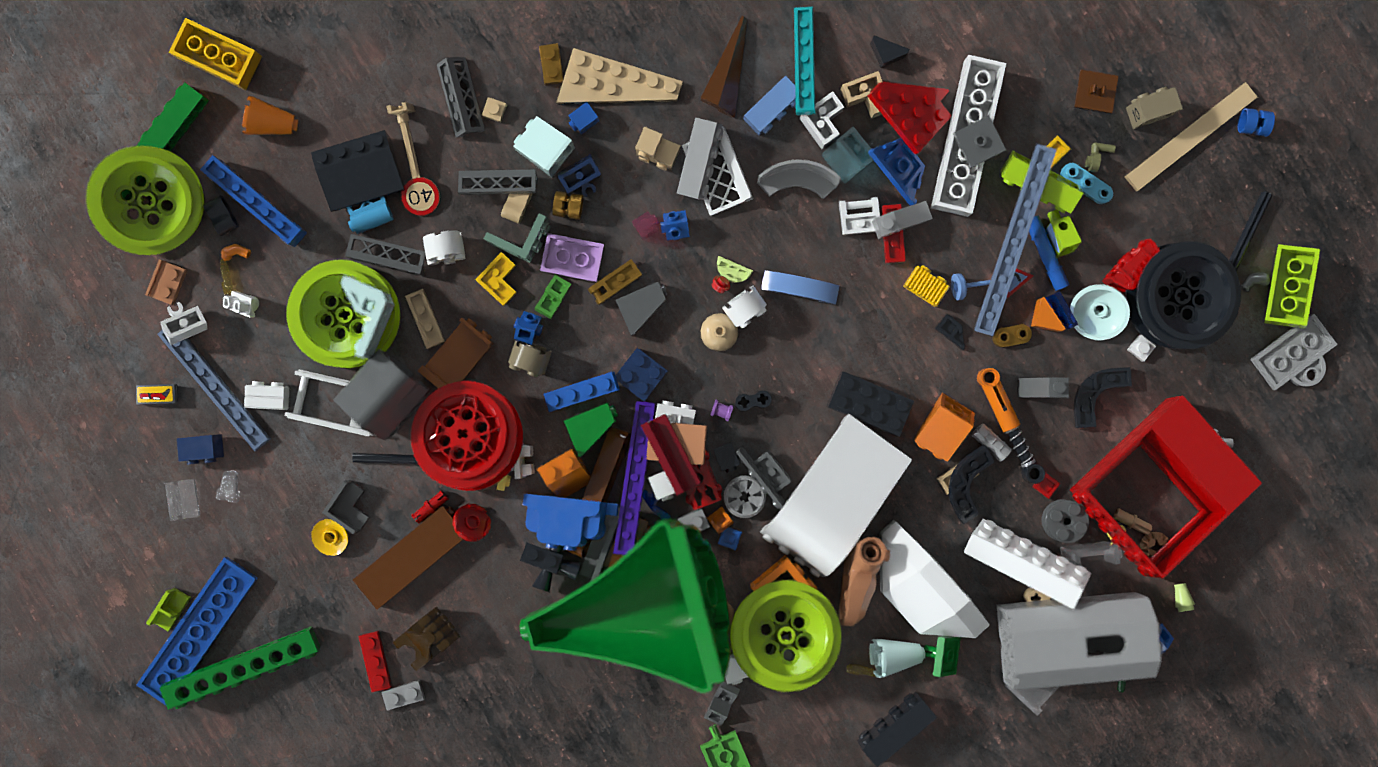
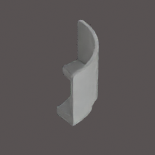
(800, 174)

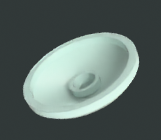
(1100, 323)

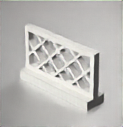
(735, 172)

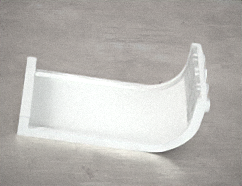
(837, 498)

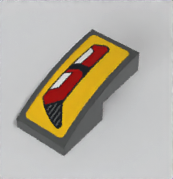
(156, 394)

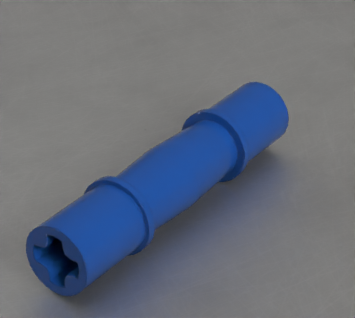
(1047, 254)

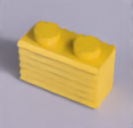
(926, 285)

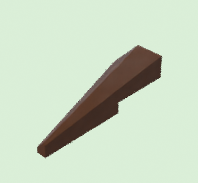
(724, 83)

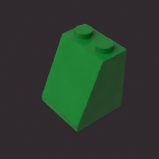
(590, 427)

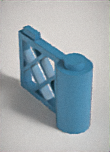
(369, 215)

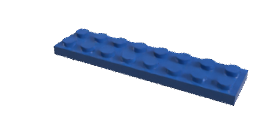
(199, 626)

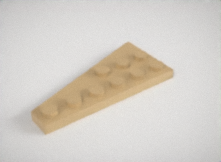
(608, 81)

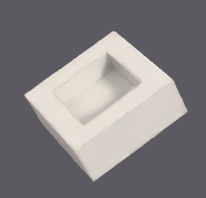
(1141, 348)

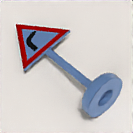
(959, 284)

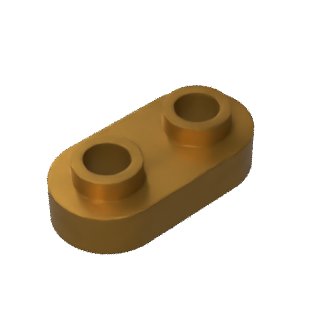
(1012, 335)

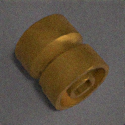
(575, 205)

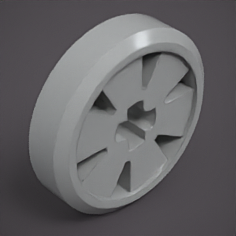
(755, 501)

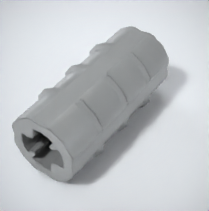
(992, 441)

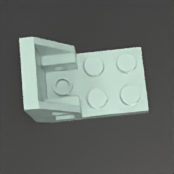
(363, 299)

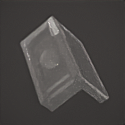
(182, 499)

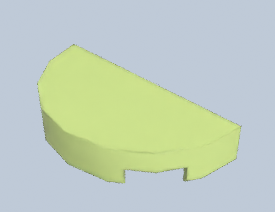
(732, 271)

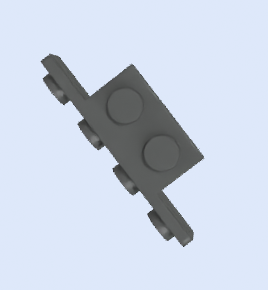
(768, 473)

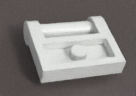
(859, 222)

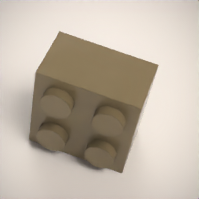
(1153, 107)

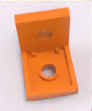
(777, 569)

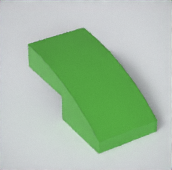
(553, 296)

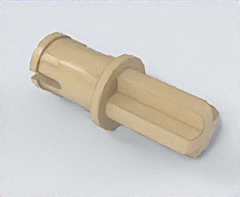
(1132, 521)

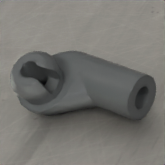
(1255, 278)

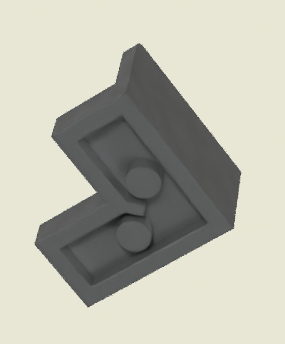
(343, 509)

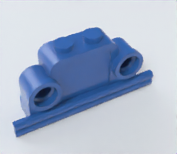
(566, 520)

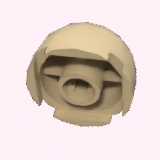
(719, 332)

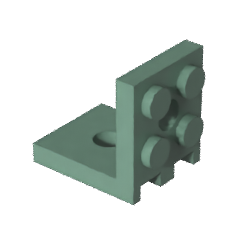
(532, 244)

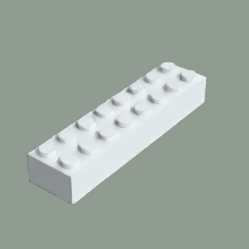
(974, 100)

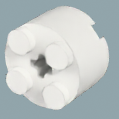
(444, 247)
(745, 307)

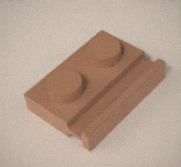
(166, 282)

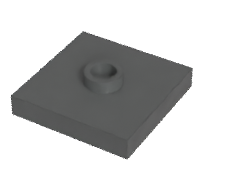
(979, 141)

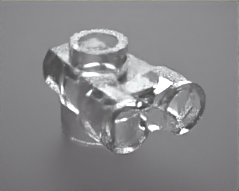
(229, 487)

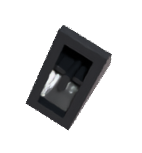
(887, 52)

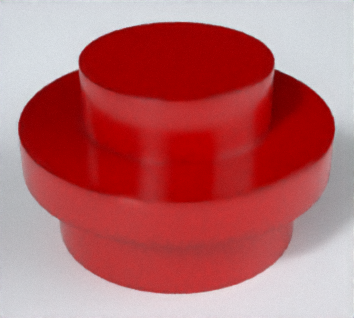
(720, 284)

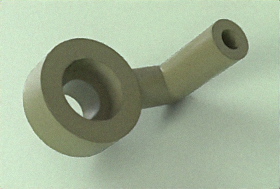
(1093, 161)

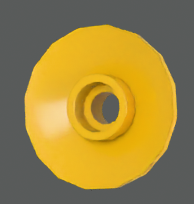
(325, 542)

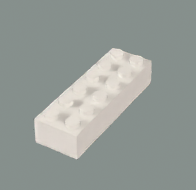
(1027, 562)

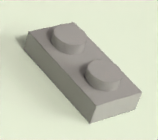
(403, 695)

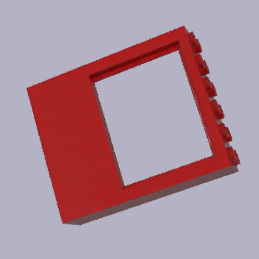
(1197, 465)

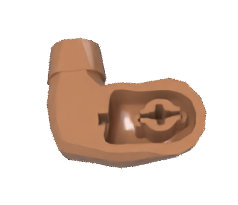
(860, 579)

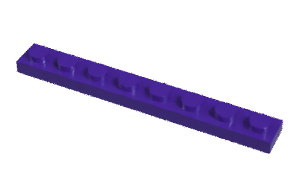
(634, 480)

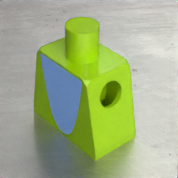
(1062, 234)

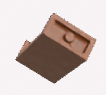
(457, 355)

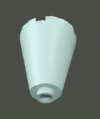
(894, 656)

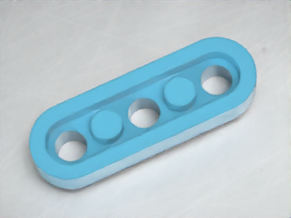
(1096, 185)

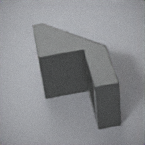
(721, 703)

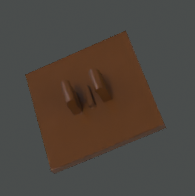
(1096, 91)

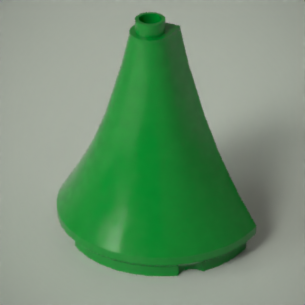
(649, 611)

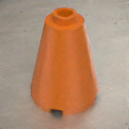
(266, 119)

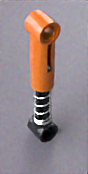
(1009, 423)

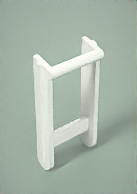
(296, 415)

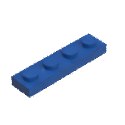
(581, 391)

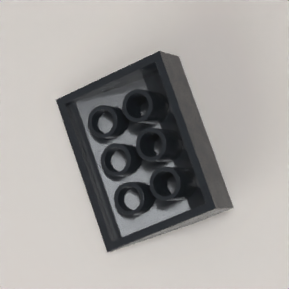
(358, 170)

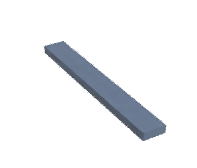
(218, 392)

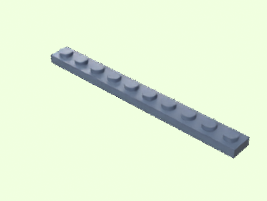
(1015, 239)

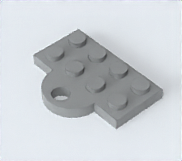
(1295, 355)

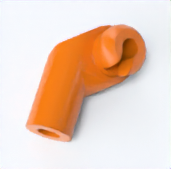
(235, 249)

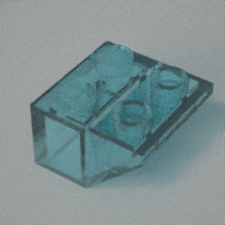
(848, 155)

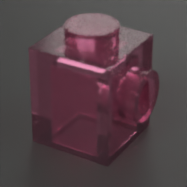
(646, 225)

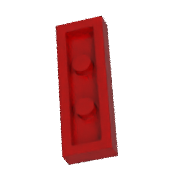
(894, 243)
(375, 661)

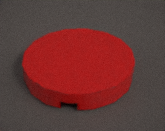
(471, 522)

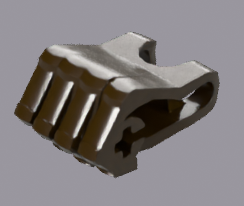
(428, 637)

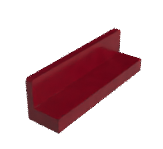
(671, 454)

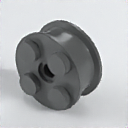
(1075, 525)

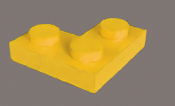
(493, 277)

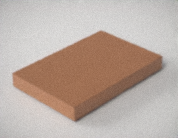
(692, 439)

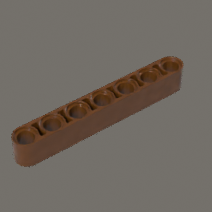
(605, 473)

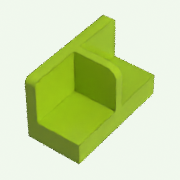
(169, 609)

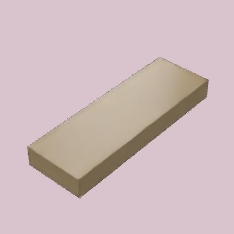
(425, 318)

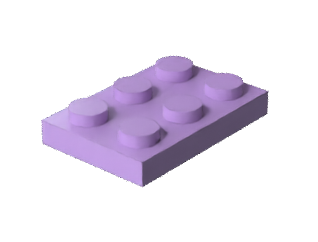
(572, 257)

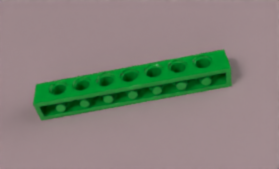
(172, 690)

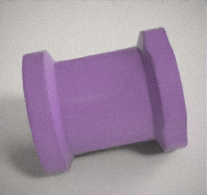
(722, 410)

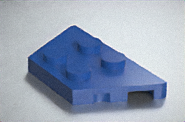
(900, 167)

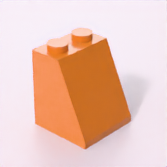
(945, 427)
(565, 474)

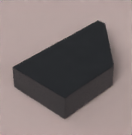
(951, 330)

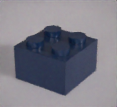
(641, 374)

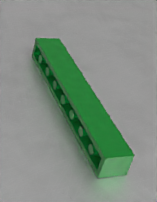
(171, 123)

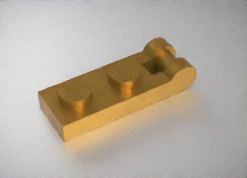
(615, 281)

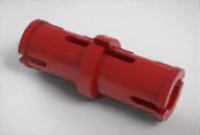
(430, 506)

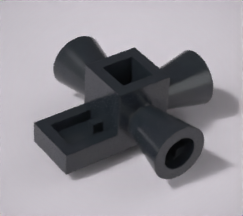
(550, 563)

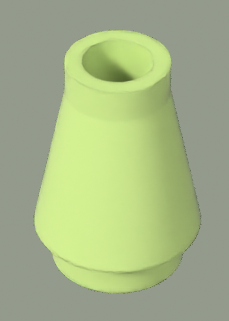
(1183, 598)

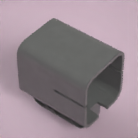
(382, 395)

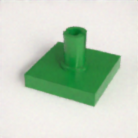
(945, 655)

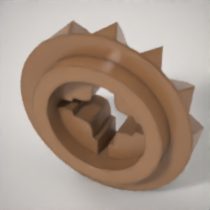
(1149, 541)

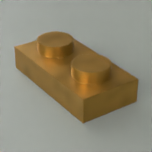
(551, 64)

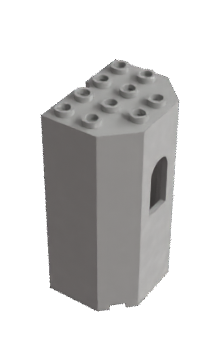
(1047, 640)

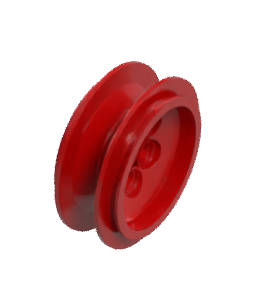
(500, 441)

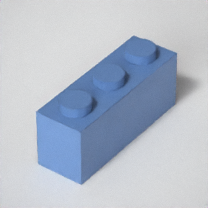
(771, 106)

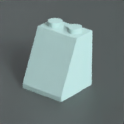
(544, 146)

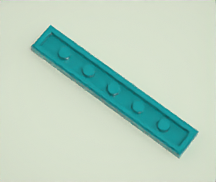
(804, 61)

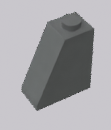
(641, 305)
(1043, 387)

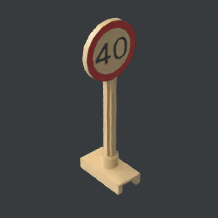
(420, 193)

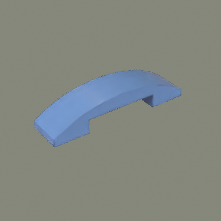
(800, 286)

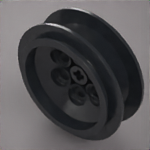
(1213, 283)

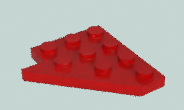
(911, 111)

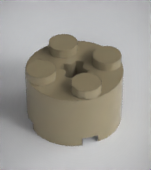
(529, 358)

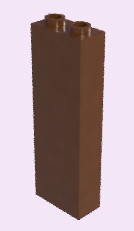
(409, 558)

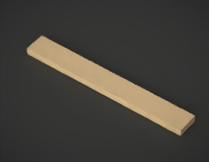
(1190, 136)

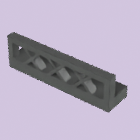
(456, 96)
(496, 179)
(385, 262)
(599, 548)

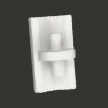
(241, 303)
(521, 469)

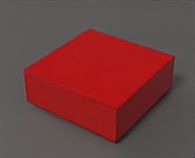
(1047, 486)

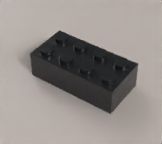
(870, 403)
(896, 729)

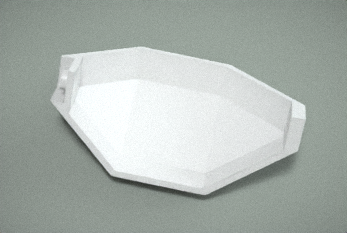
(924, 590)

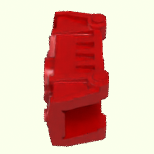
(1130, 266)
(709, 480)

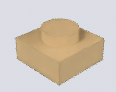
(494, 109)

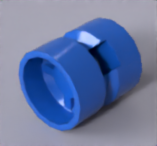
(1258, 122)

